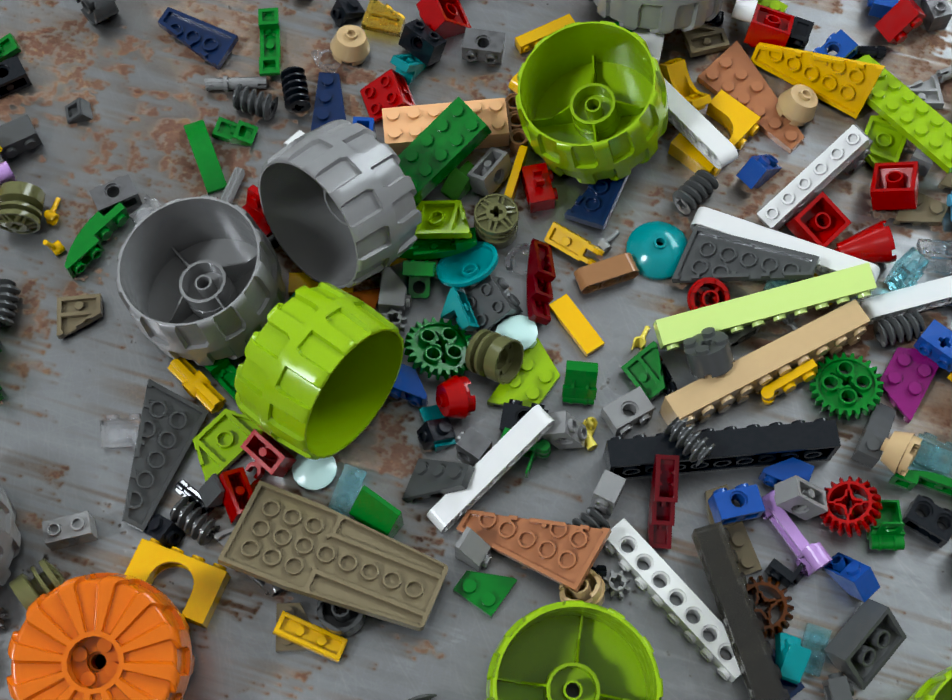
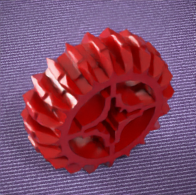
(868, 509)

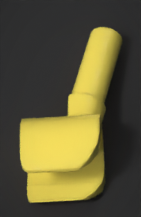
(640, 341)

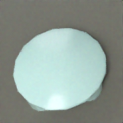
(519, 328)
(314, 473)

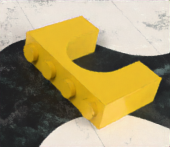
(731, 114)
(209, 580)

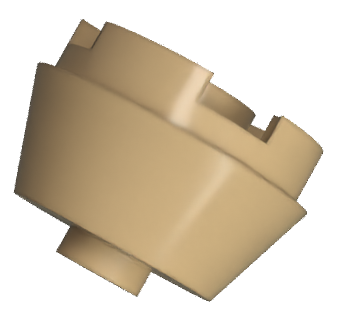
(350, 45)
(797, 104)
(900, 451)
(591, 590)

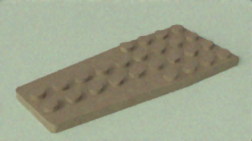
(332, 558)

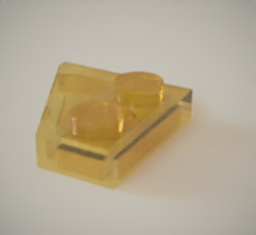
(383, 19)

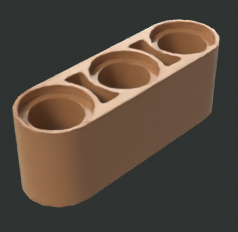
(516, 131)
(606, 273)

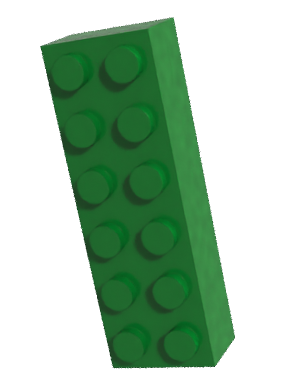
(442, 147)

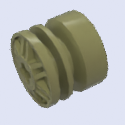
(21, 207)
(498, 230)
(494, 356)
(28, 589)

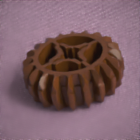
(779, 600)

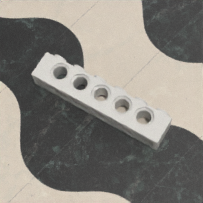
(813, 178)

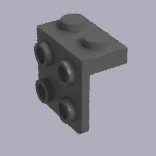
(492, 302)

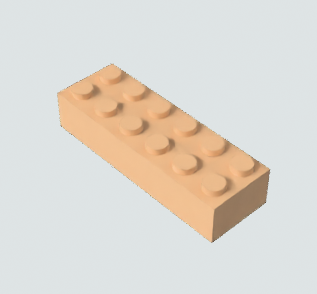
(406, 123)

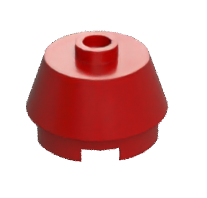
(707, 292)
(455, 398)

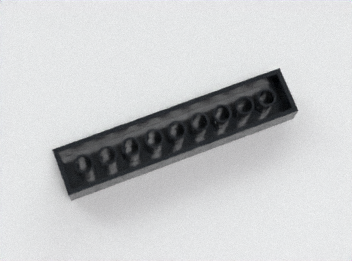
(733, 448)

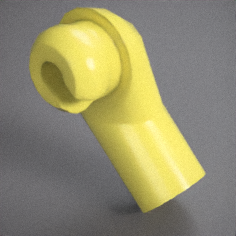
(590, 424)

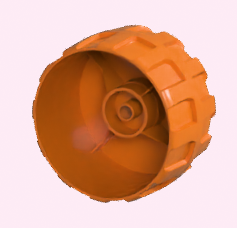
(105, 615)

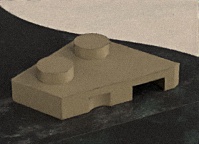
(77, 312)

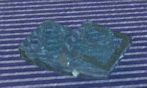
(347, 489)
(815, 639)

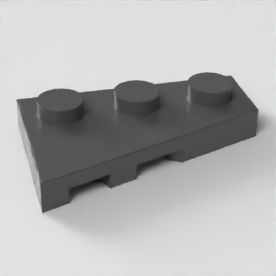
(437, 477)

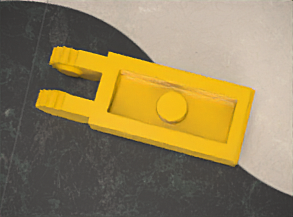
(571, 243)

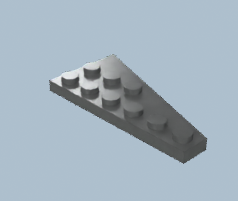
(740, 259)
(162, 441)

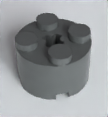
(98, 10)
(709, 353)
(344, 624)

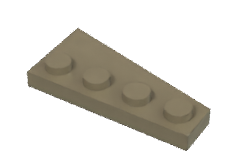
(739, 540)

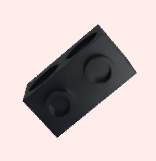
(927, 525)

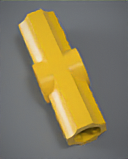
(197, 385)

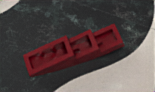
(539, 279)
(662, 501)

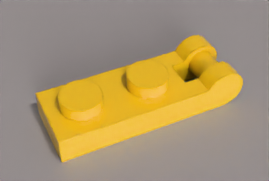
(788, 382)

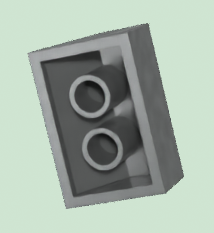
(866, 642)

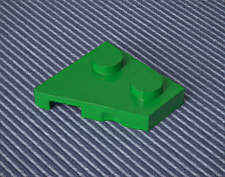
(647, 371)
(484, 590)

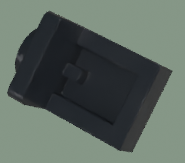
(346, 10)
(800, 32)
(435, 432)
(164, 531)
(781, 573)

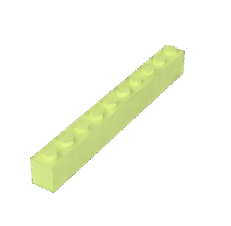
(767, 305)

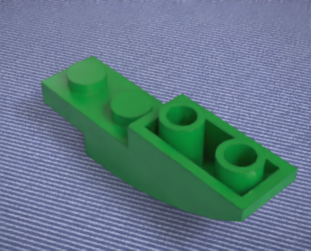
(88, 242)

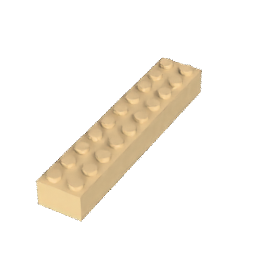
(767, 364)

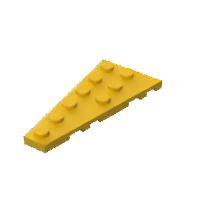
(834, 79)

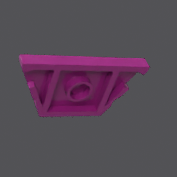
(907, 379)

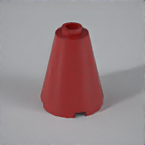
(870, 244)

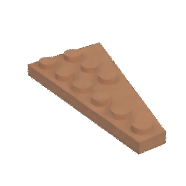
(741, 79)
(545, 546)

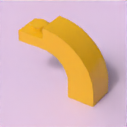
(677, 75)

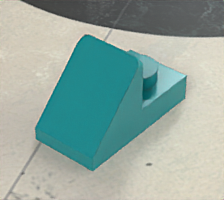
(408, 66)
(458, 306)
(791, 657)

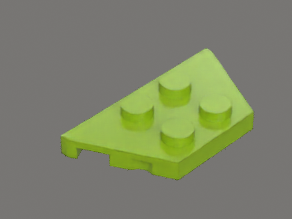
(886, 140)
(442, 220)
(532, 382)
(221, 441)

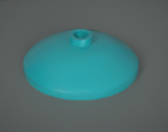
(652, 259)
(469, 266)

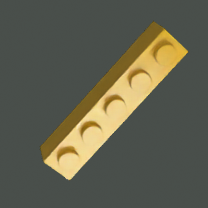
(529, 39)

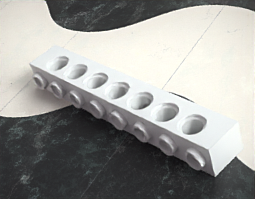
(624, 533)

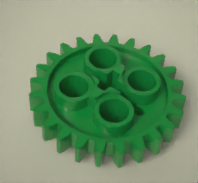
(428, 355)
(846, 386)

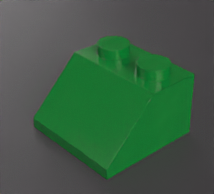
(376, 513)

